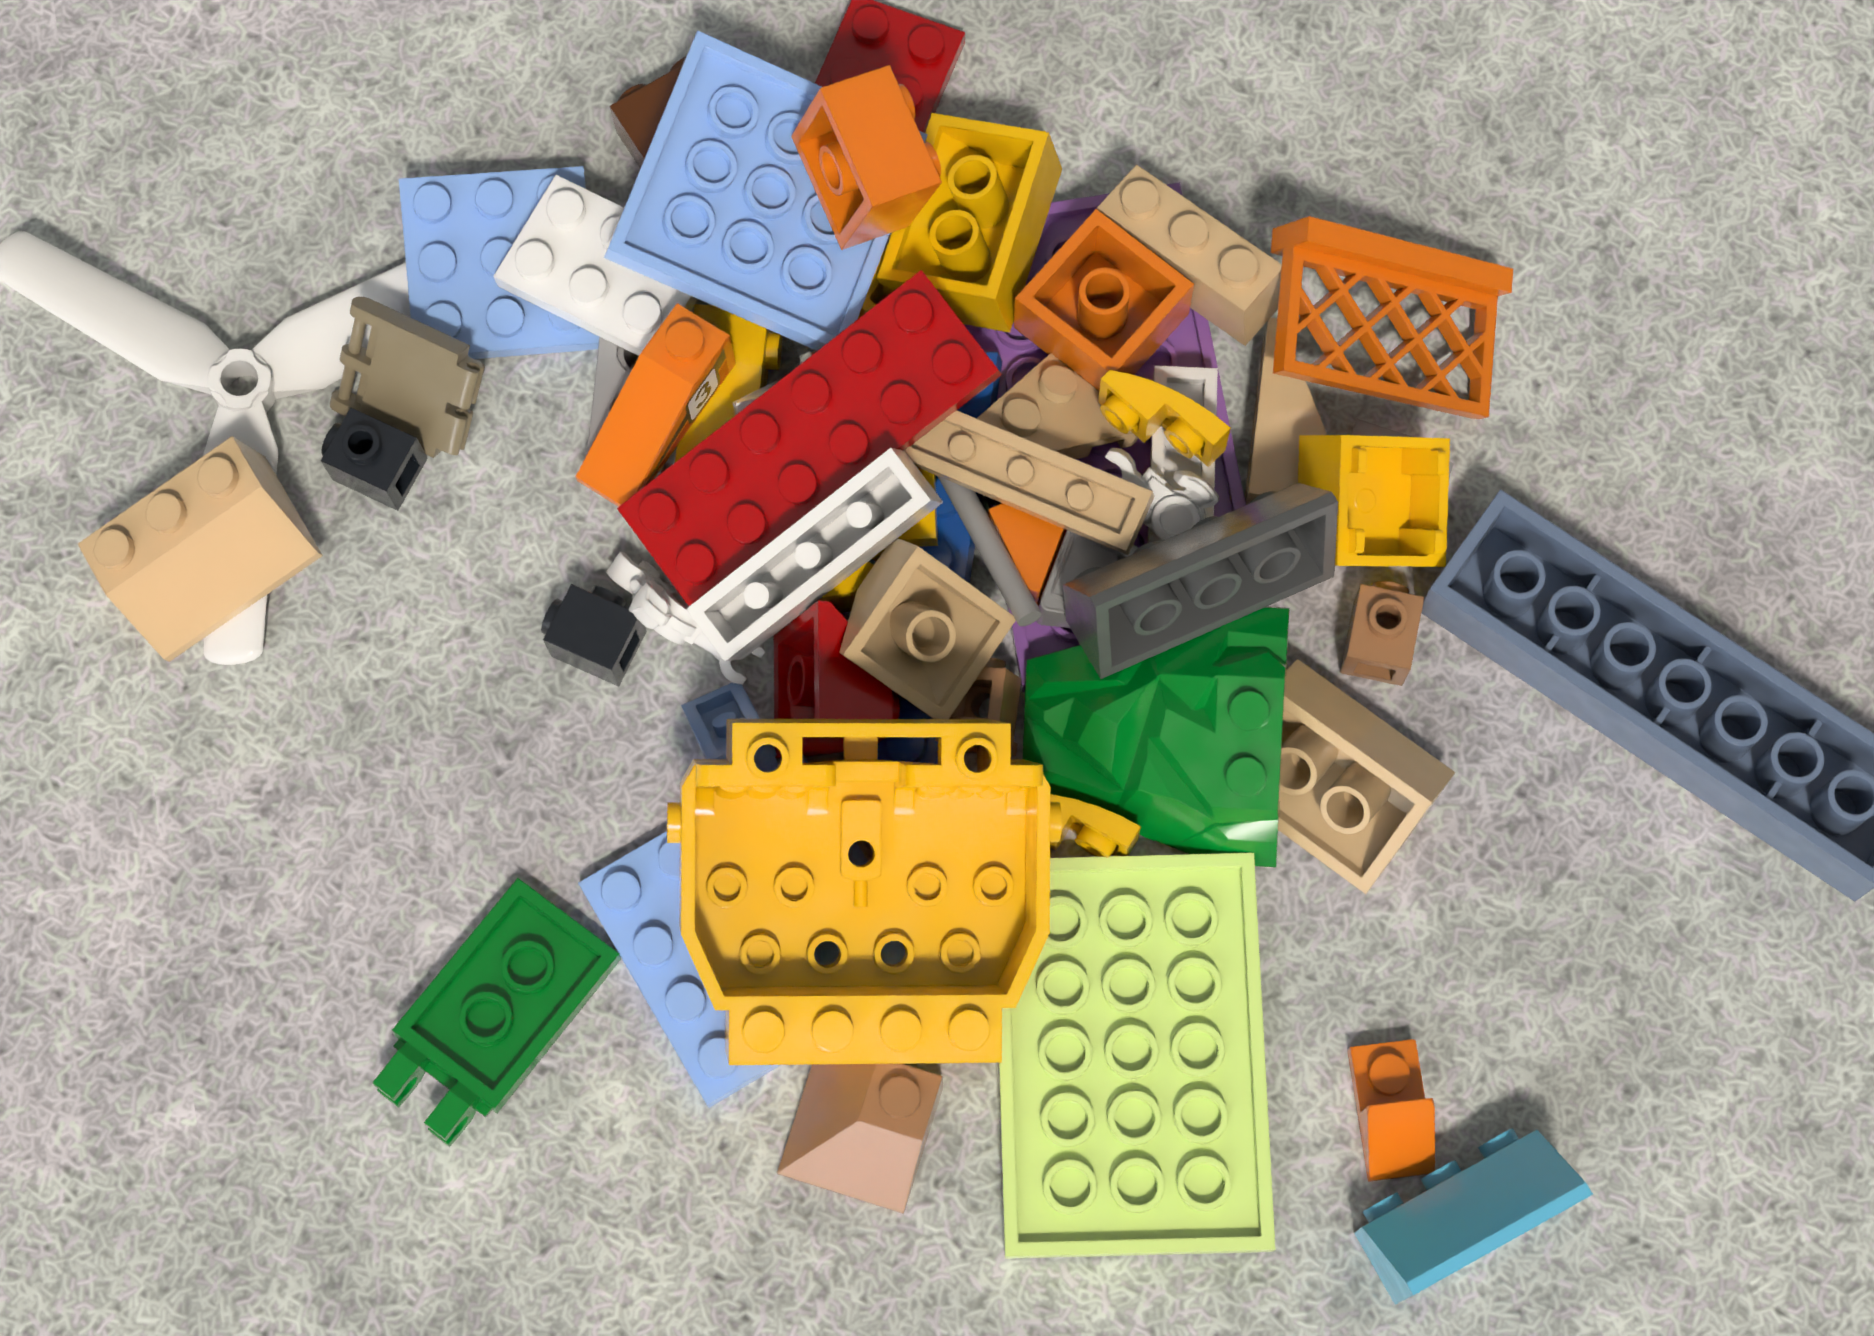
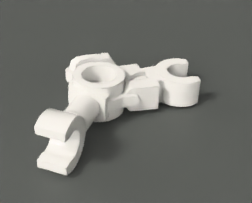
(1172, 509)
(665, 610)

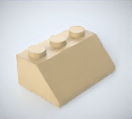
(200, 548)
(1349, 779)

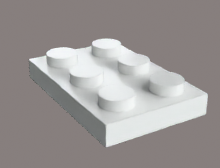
(564, 270)

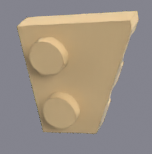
(1055, 411)

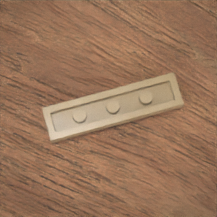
(1034, 480)

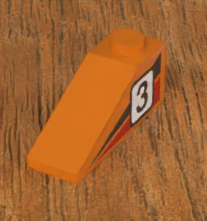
(657, 405)

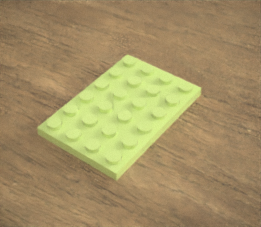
(1140, 1066)

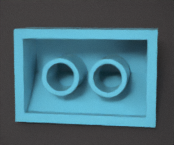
(1468, 1212)

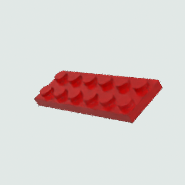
(808, 436)

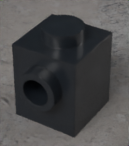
(372, 458)
(593, 632)

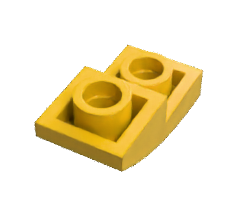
(1145, 406)
(1098, 829)

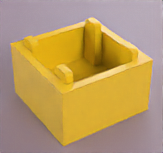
(1386, 493)

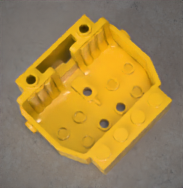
(950, 876)

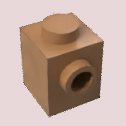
(1382, 633)

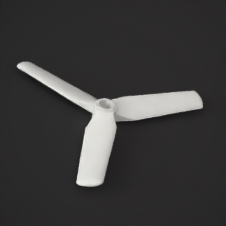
(183, 351)

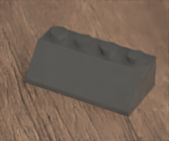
(1203, 577)

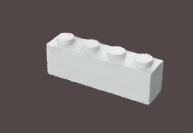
(814, 555)

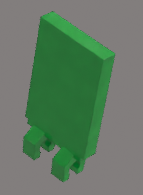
(495, 1009)

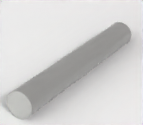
(993, 553)

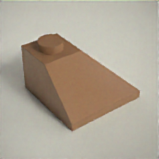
(862, 1130)

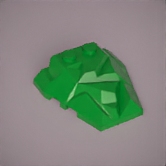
(1174, 740)

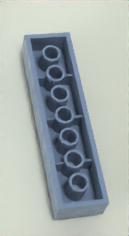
(1665, 689)

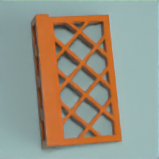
(1387, 264)

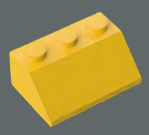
(982, 220)

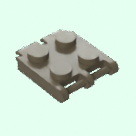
(409, 377)

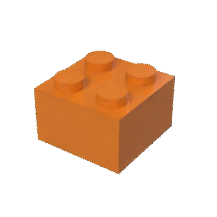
(867, 156)
(1102, 302)

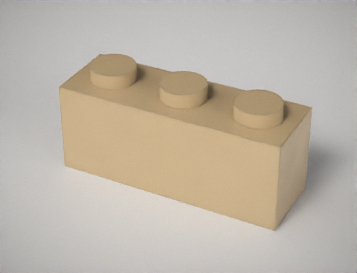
(1231, 277)

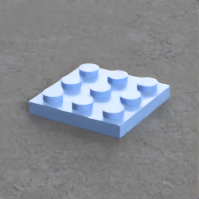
(454, 244)

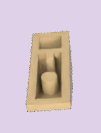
(1280, 415)

